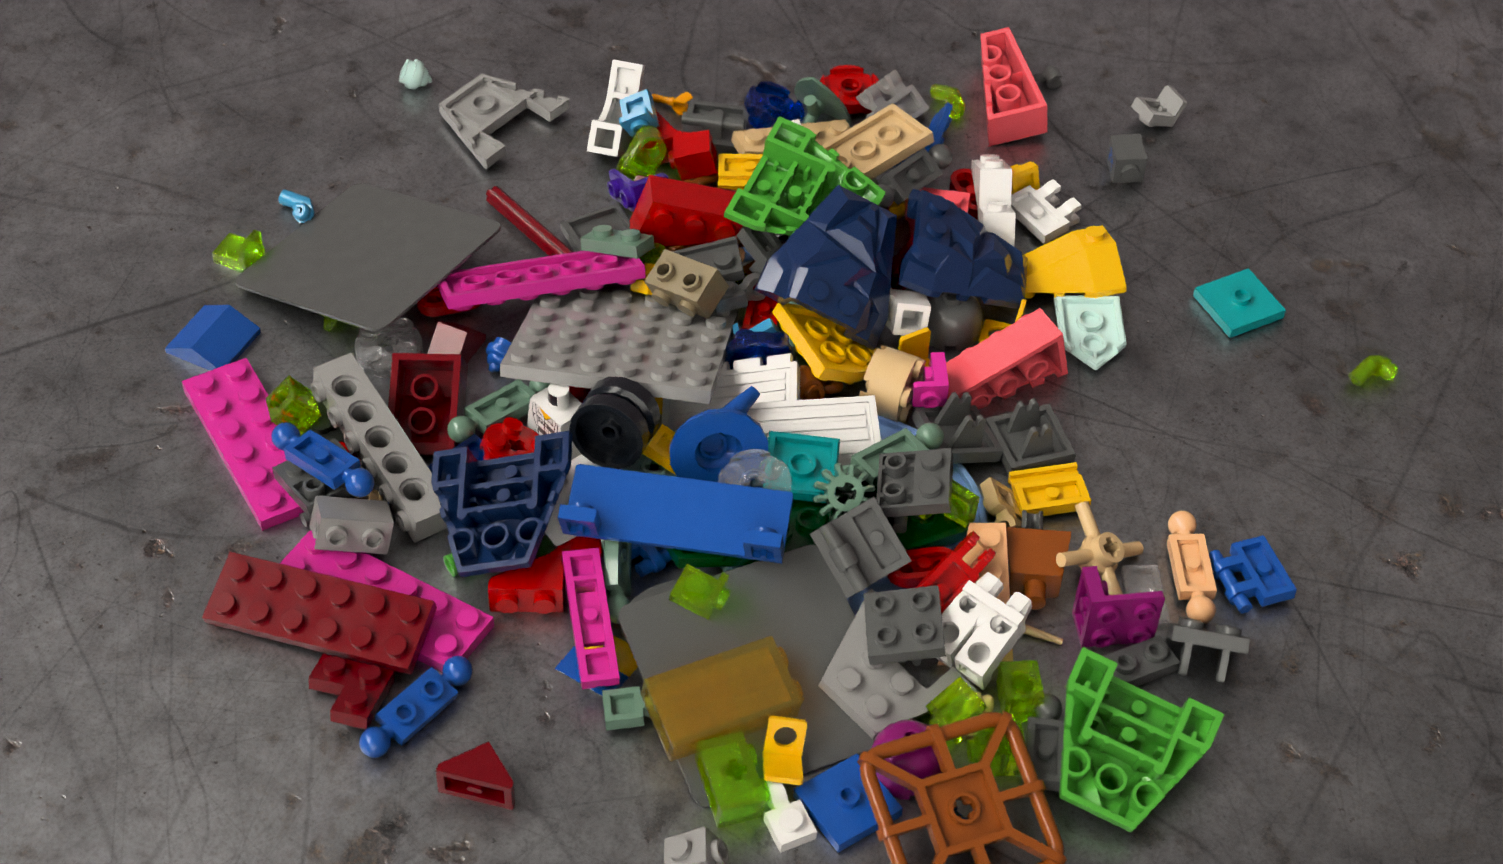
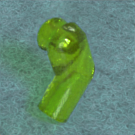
(950, 95)
(1373, 366)

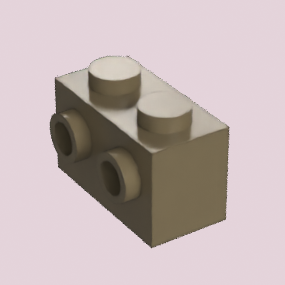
(686, 284)

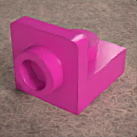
(935, 383)

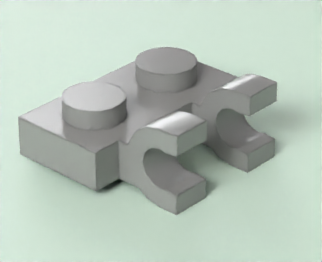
(904, 97)

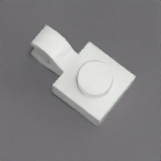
(787, 821)

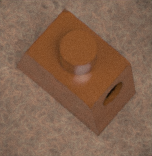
(1034, 564)

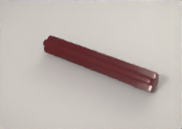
(525, 222)

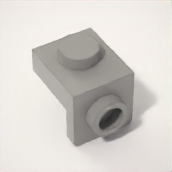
(1160, 111)
(695, 847)

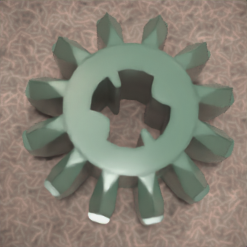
(837, 483)

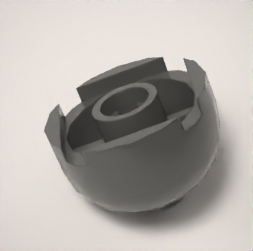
(954, 321)

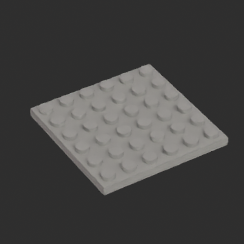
(617, 334)

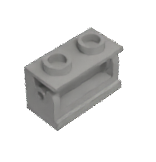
(351, 525)

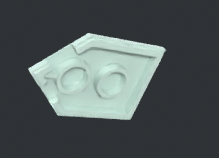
(1091, 327)

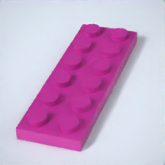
(536, 277)
(239, 424)
(455, 626)

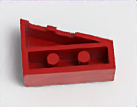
(683, 212)

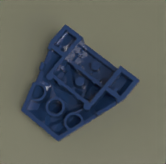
(959, 255)
(838, 265)
(501, 504)

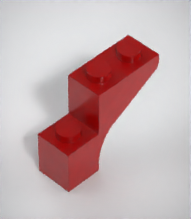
(688, 152)
(539, 586)

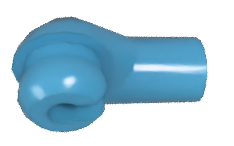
(301, 205)

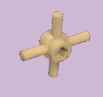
(1099, 550)

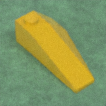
(1076, 263)

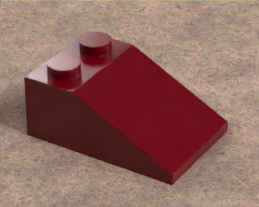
(426, 396)

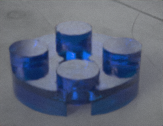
(769, 102)
(756, 344)

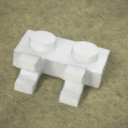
(1037, 211)

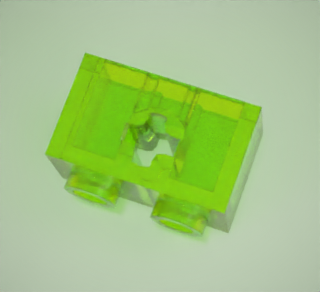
(731, 779)

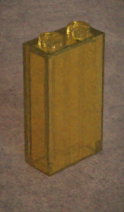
(721, 696)

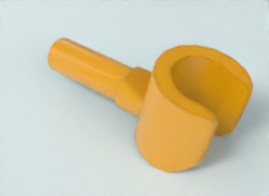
(678, 104)

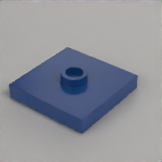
(840, 804)

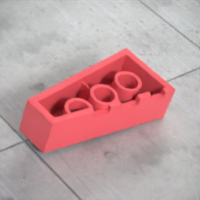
(1011, 94)
(1009, 360)

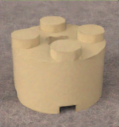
(891, 381)

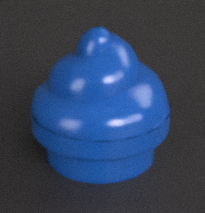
(496, 352)

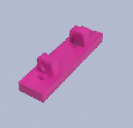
(590, 618)

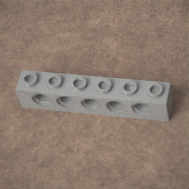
(369, 424)

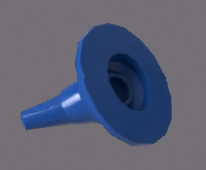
(714, 436)

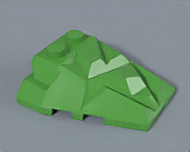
(793, 181)
(1126, 743)

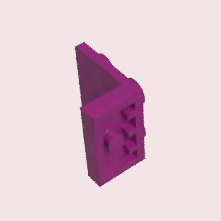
(1113, 619)

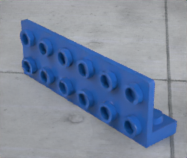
(677, 513)

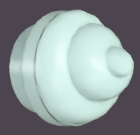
(414, 74)

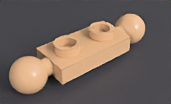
(1191, 566)

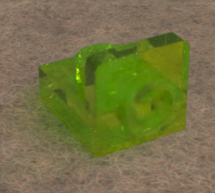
(239, 252)
(963, 506)
(700, 591)
(955, 704)

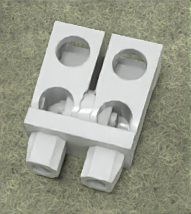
(982, 628)

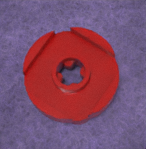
(849, 77)
(503, 437)

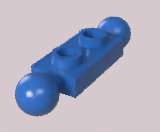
(322, 459)
(415, 706)

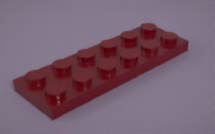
(320, 612)

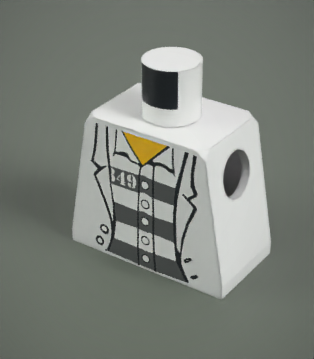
(552, 411)

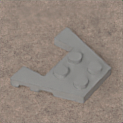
(489, 104)
(877, 692)

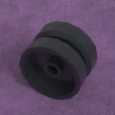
(615, 422)

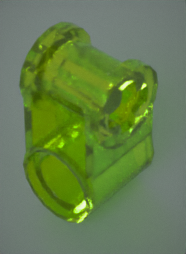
(639, 159)

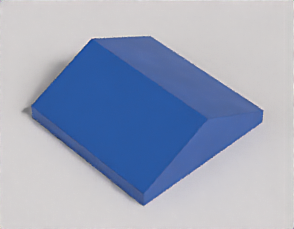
(214, 337)

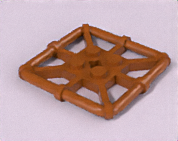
(970, 784)

